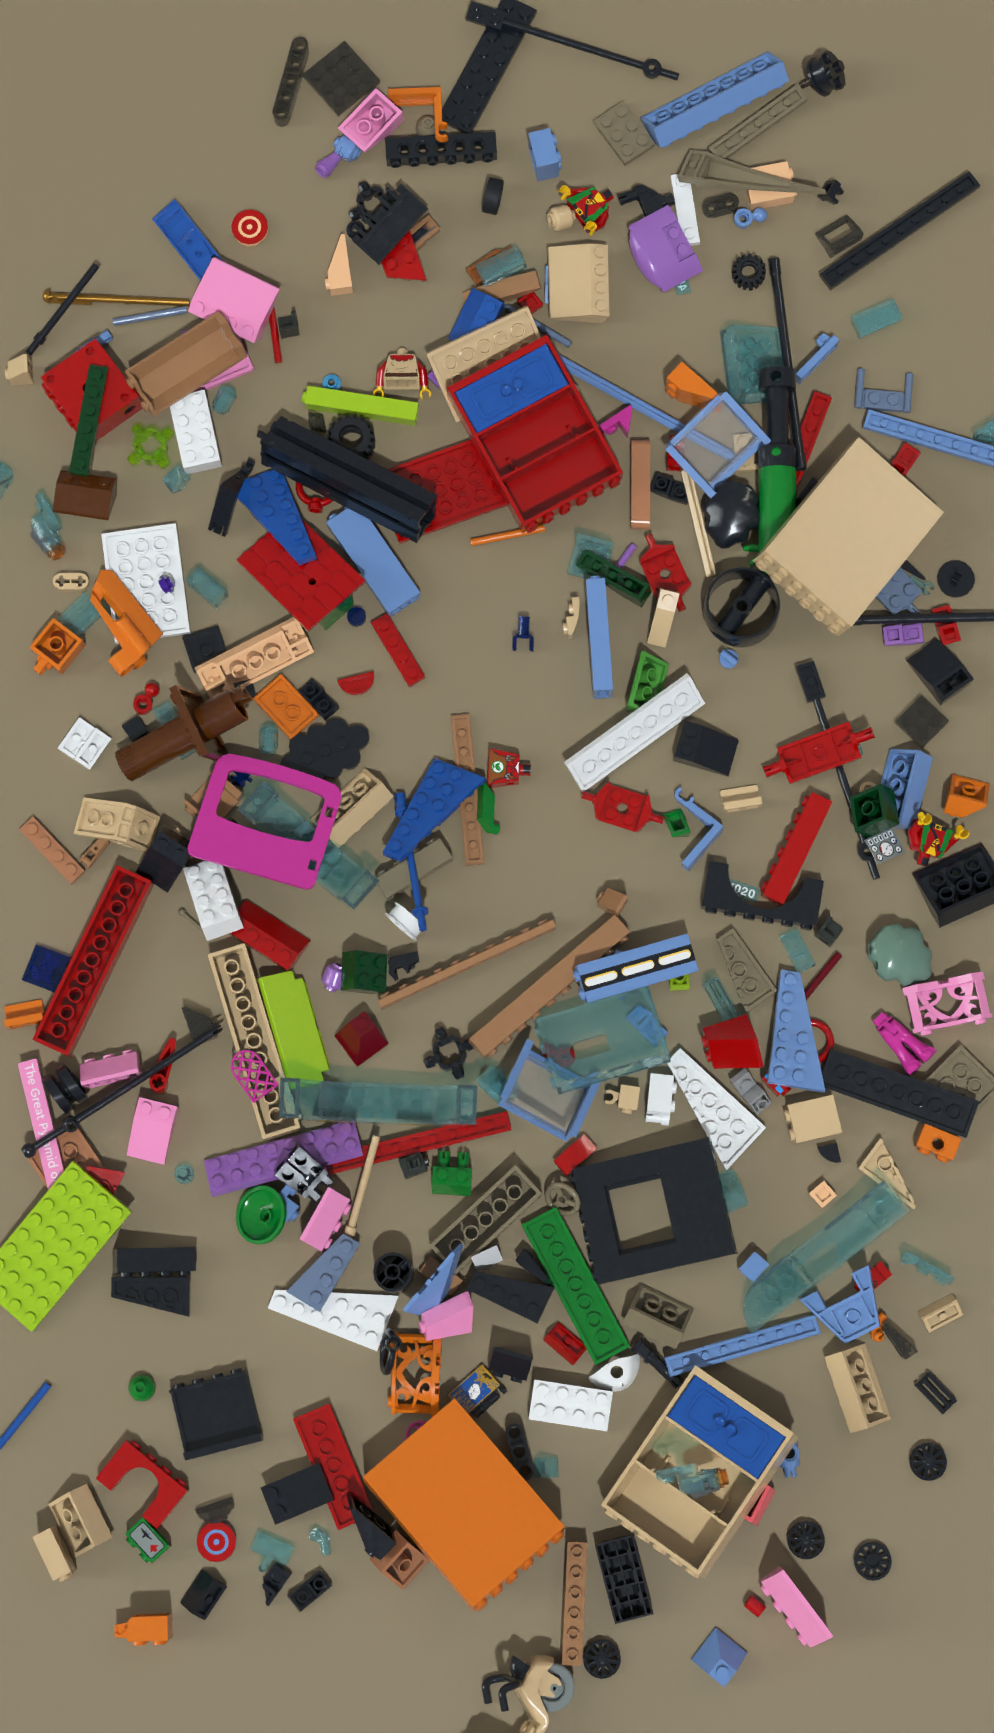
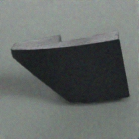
(275, 1581)

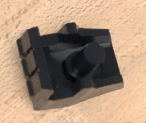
(406, 961)

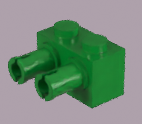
(452, 1180)

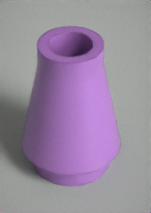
(327, 165)

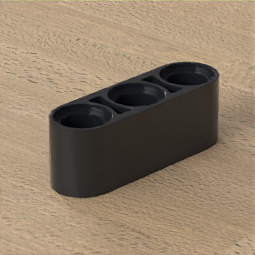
(520, 1441)

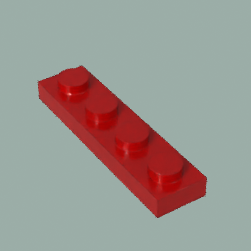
(397, 650)

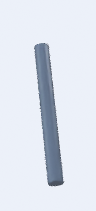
(149, 316)
(546, 330)

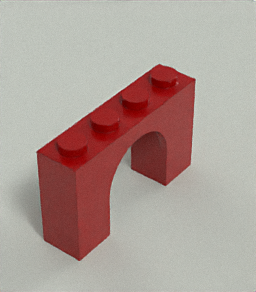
(170, 1489)

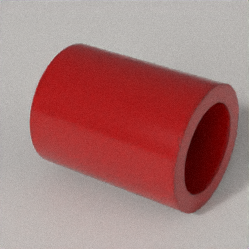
(754, 1606)

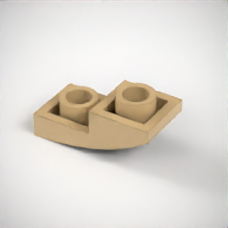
(571, 621)

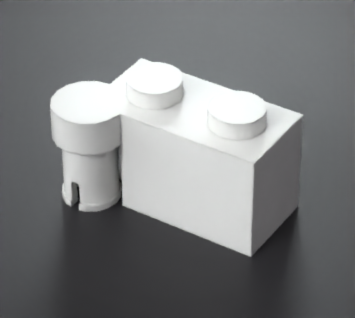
(660, 1098)

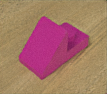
(619, 420)

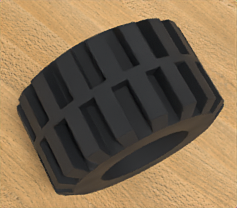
(354, 425)

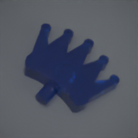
(241, 779)

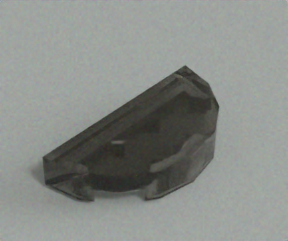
(216, 1511)

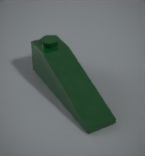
(615, 578)

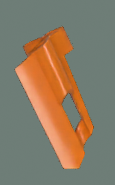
(133, 630)

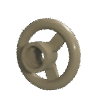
(565, 1196)

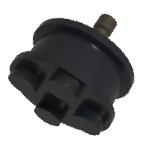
(825, 74)

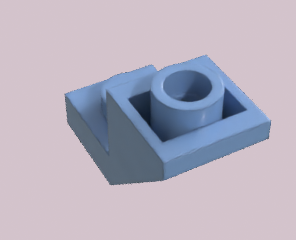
(291, 1207)

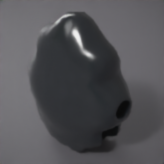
(731, 514)

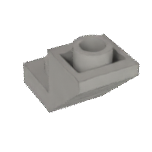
(750, 1091)

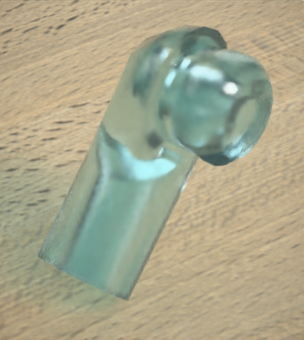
(322, 1539)

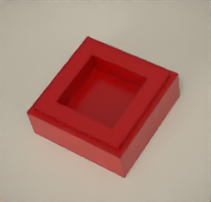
(532, 301)

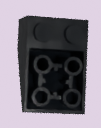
(940, 671)

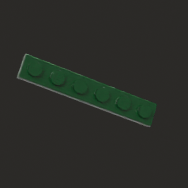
(88, 420)

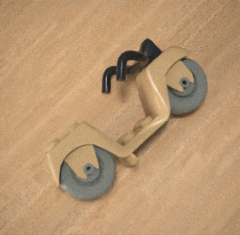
(539, 1686)

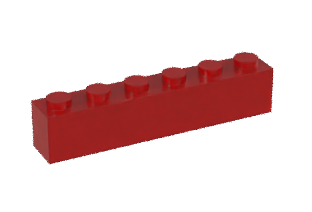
(797, 848)

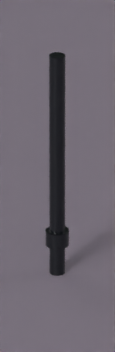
(40, 337)

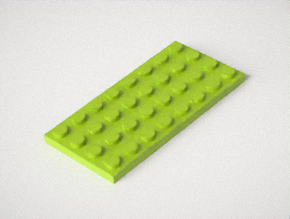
(56, 1244)

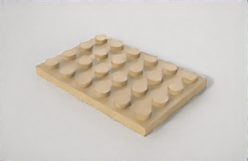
(481, 348)

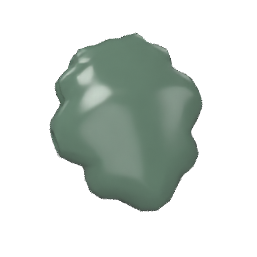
(900, 954)

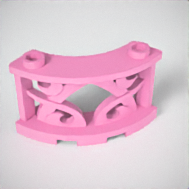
(965, 982)

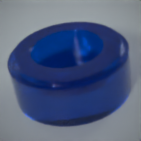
(356, 616)

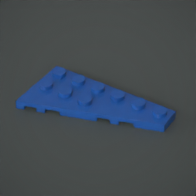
(274, 508)

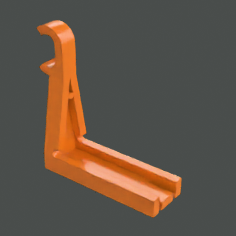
(421, 97)

